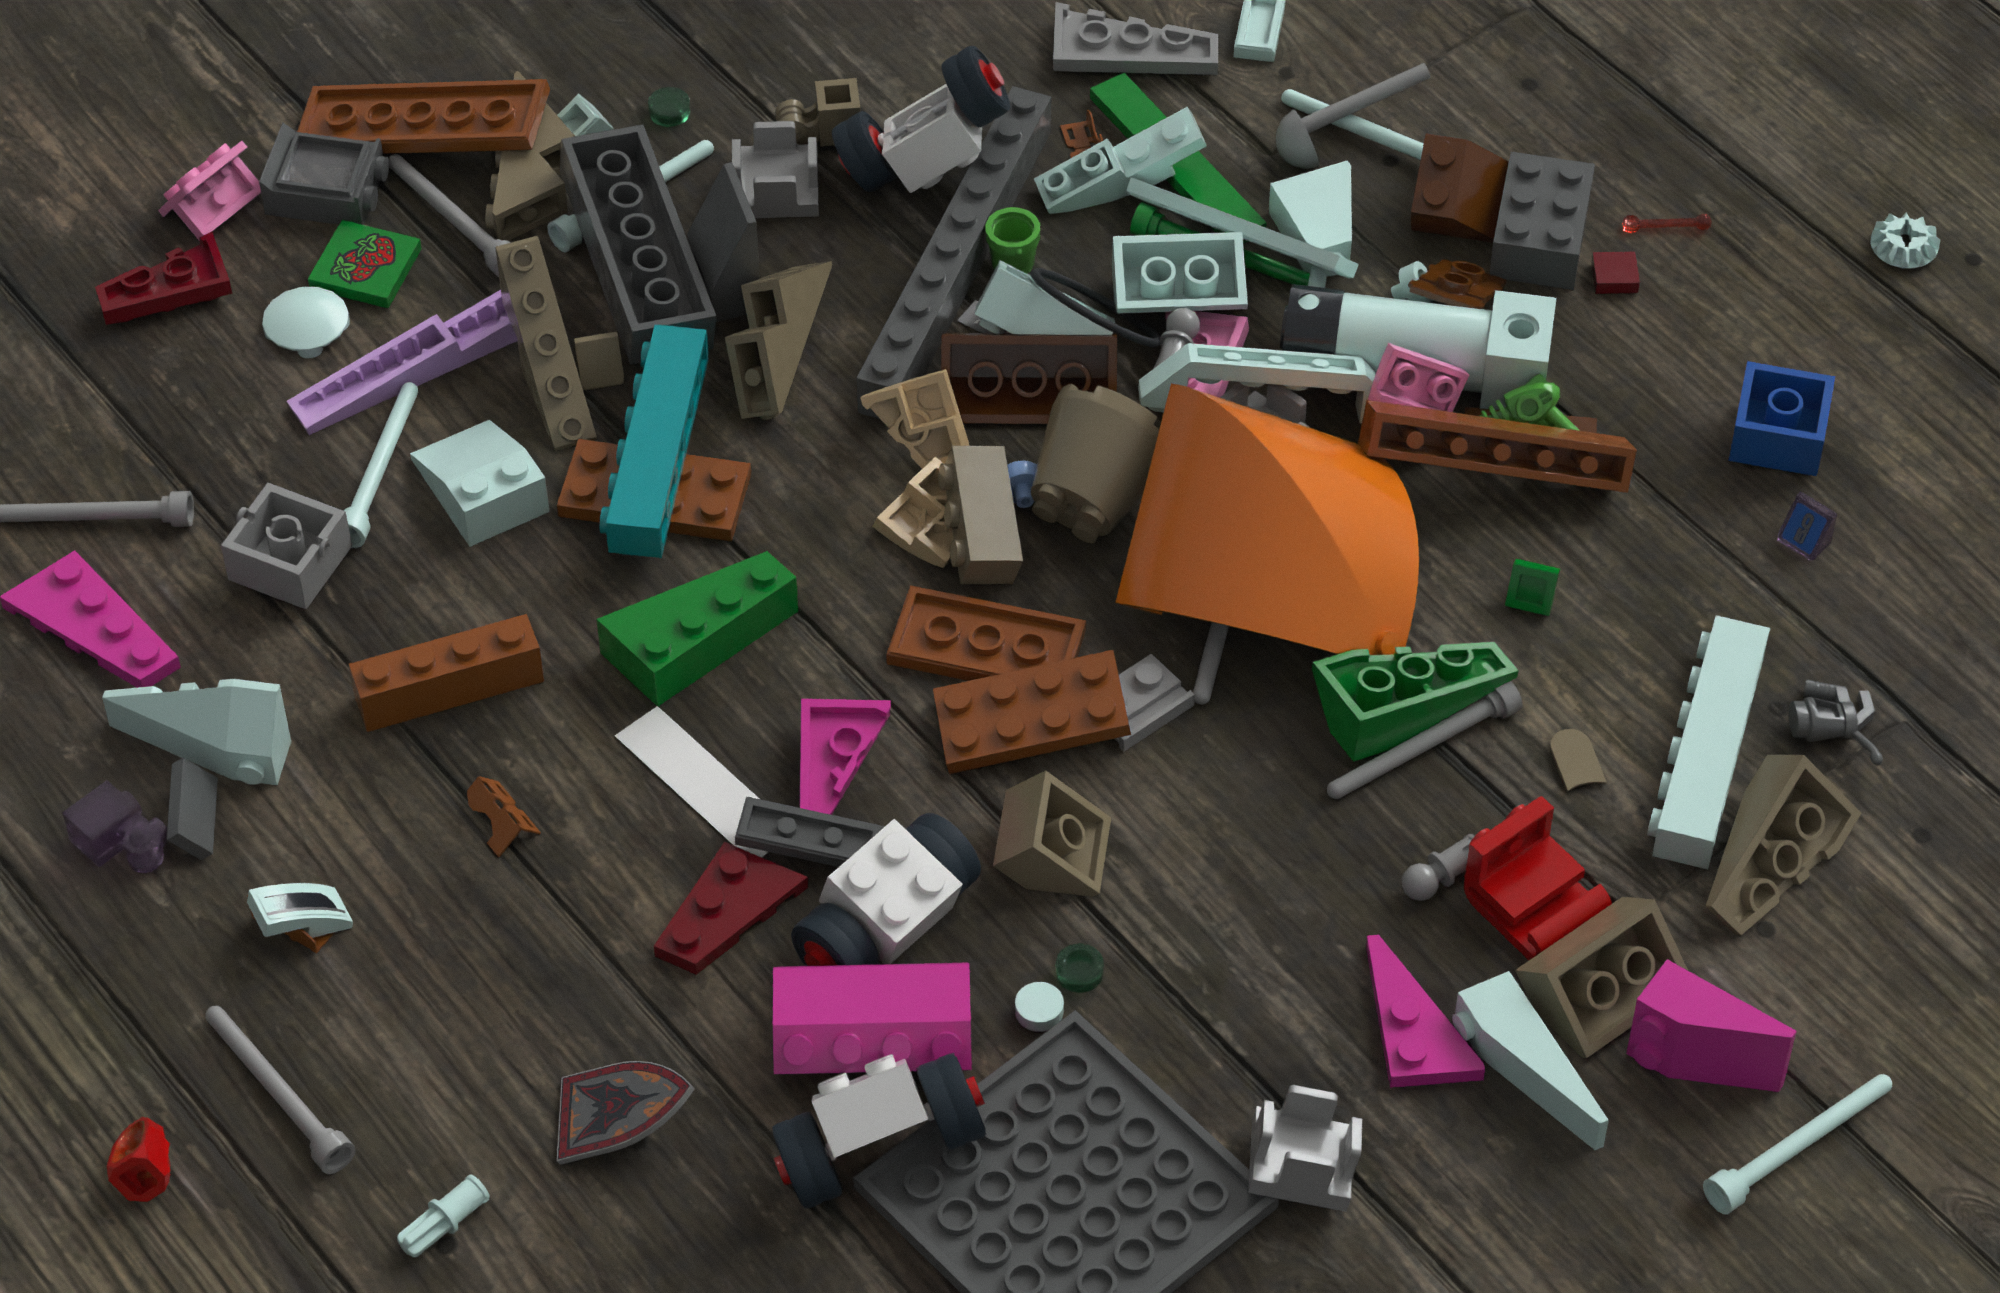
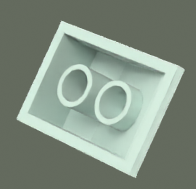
(1022, 307)
(483, 481)

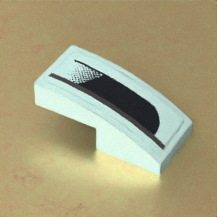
(298, 906)

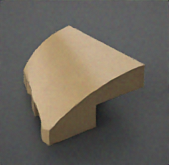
(921, 416)
(917, 518)

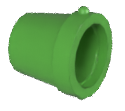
(1013, 237)

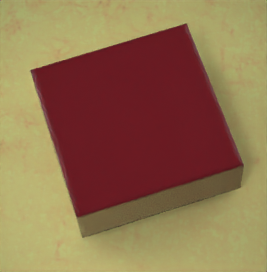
(1615, 272)

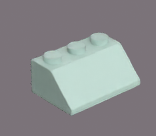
(1179, 272)

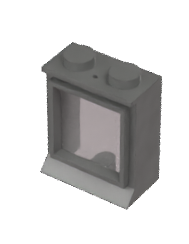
(322, 177)

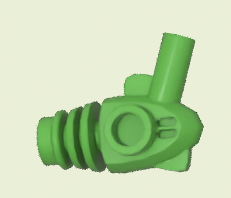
(1532, 404)

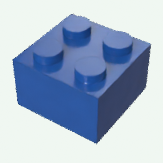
(1782, 418)

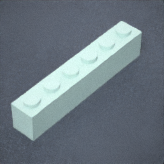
(1710, 742)

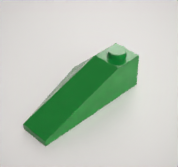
(1393, 697)

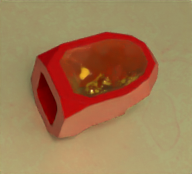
(140, 1161)

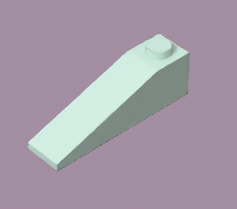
(1521, 1048)

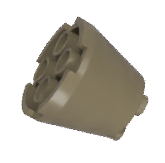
(1093, 460)

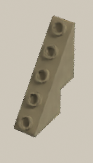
(528, 183)
(779, 320)
(543, 342)

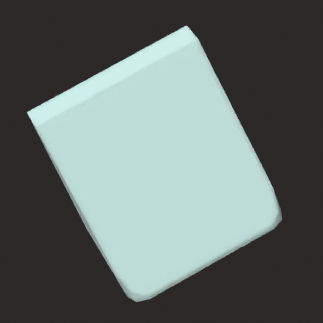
(583, 117)

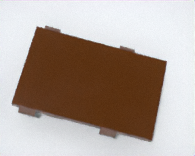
(1457, 284)

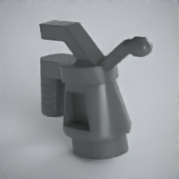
(1830, 714)

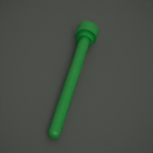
(1150, 222)

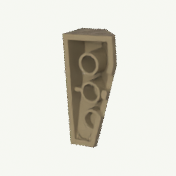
(1780, 833)

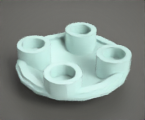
(305, 320)

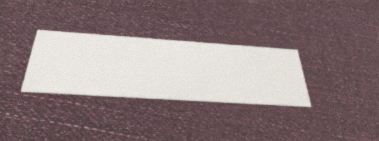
(689, 771)

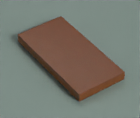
(977, 636)

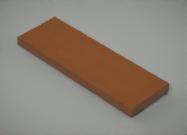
(431, 114)

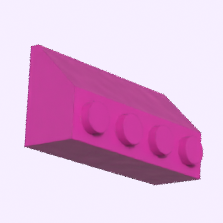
(859, 1013)

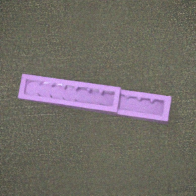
(411, 357)

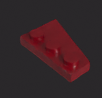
(174, 283)
(724, 904)

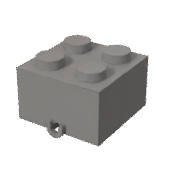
(286, 545)

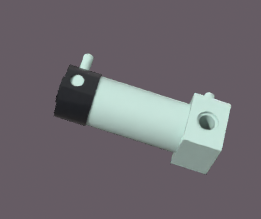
(1494, 346)

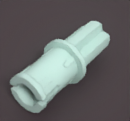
(443, 1216)

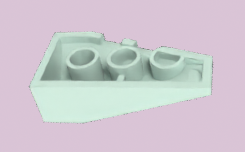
(227, 728)

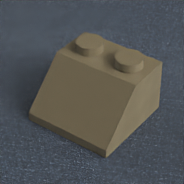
(1051, 838)

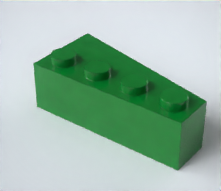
(698, 625)

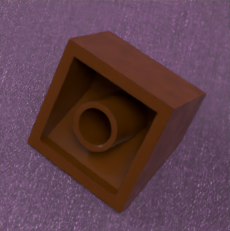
(1458, 189)

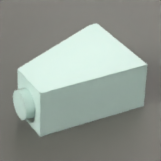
(1316, 209)

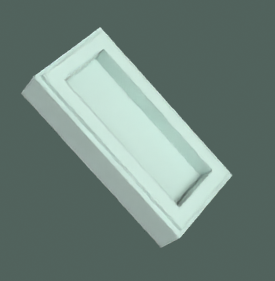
(1259, 29)

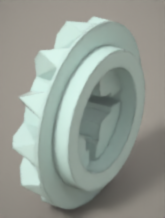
(1889, 245)

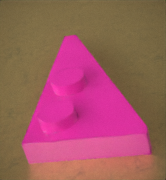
(834, 745)
(1415, 1034)

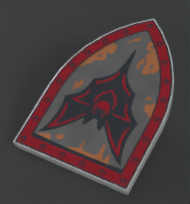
(616, 1107)

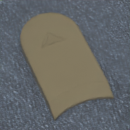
(1575, 759)

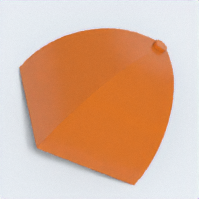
(1272, 530)

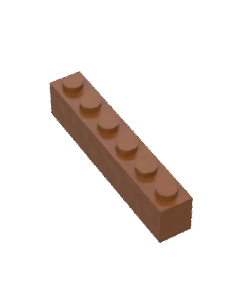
(1497, 446)

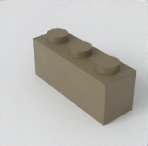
(981, 515)

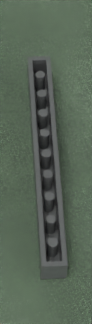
(957, 246)

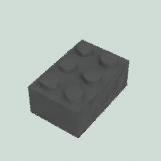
(1542, 220)

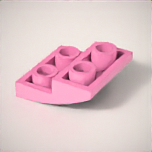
(1417, 380)

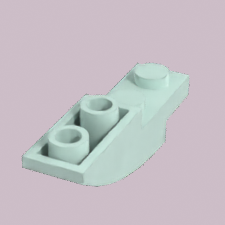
(1105, 171)

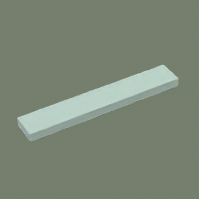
(1250, 231)

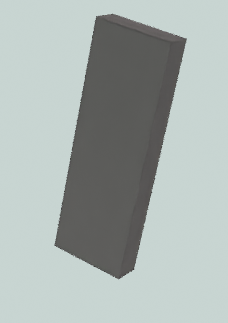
(801, 832)

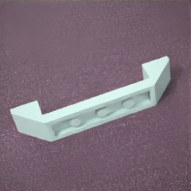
(1254, 369)

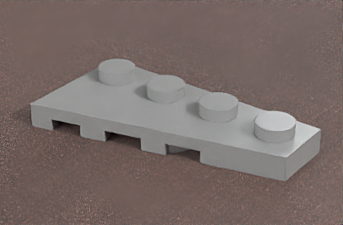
(1110, 45)

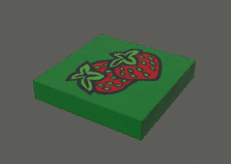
(365, 263)

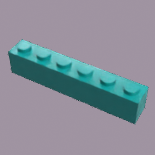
(655, 442)

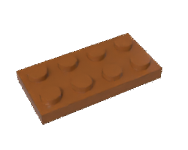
(705, 503)
(1031, 711)

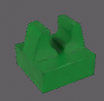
(1532, 587)

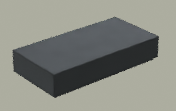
(192, 808)

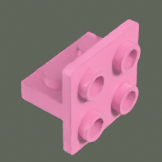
(212, 191)

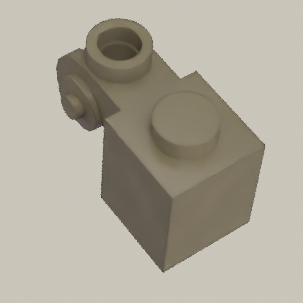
(834, 103)

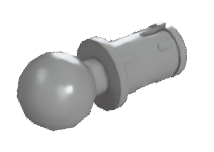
(1181, 328)
(1422, 880)

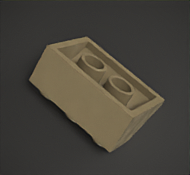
(1595, 973)

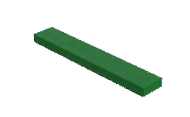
(1195, 176)

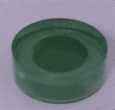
(669, 106)
(1079, 968)

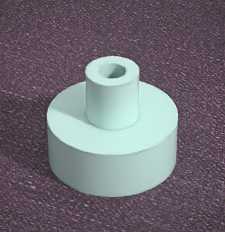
(1406, 274)

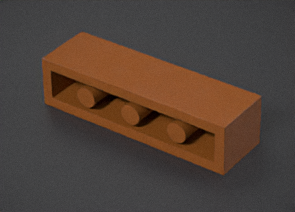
(446, 672)

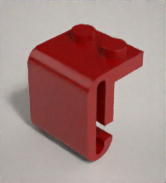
(1529, 881)

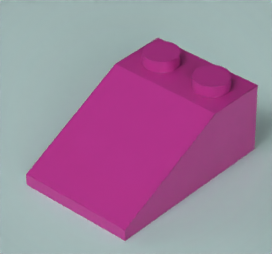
(1707, 1034)

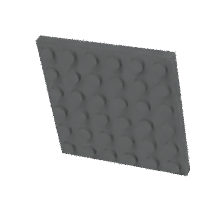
(1074, 1187)

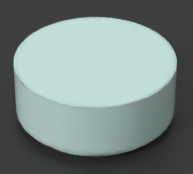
(1039, 1006)

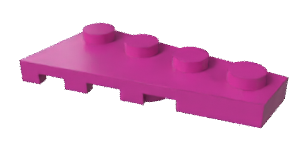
(92, 619)

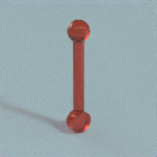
(1632, 223)

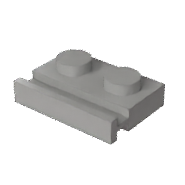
(1151, 699)

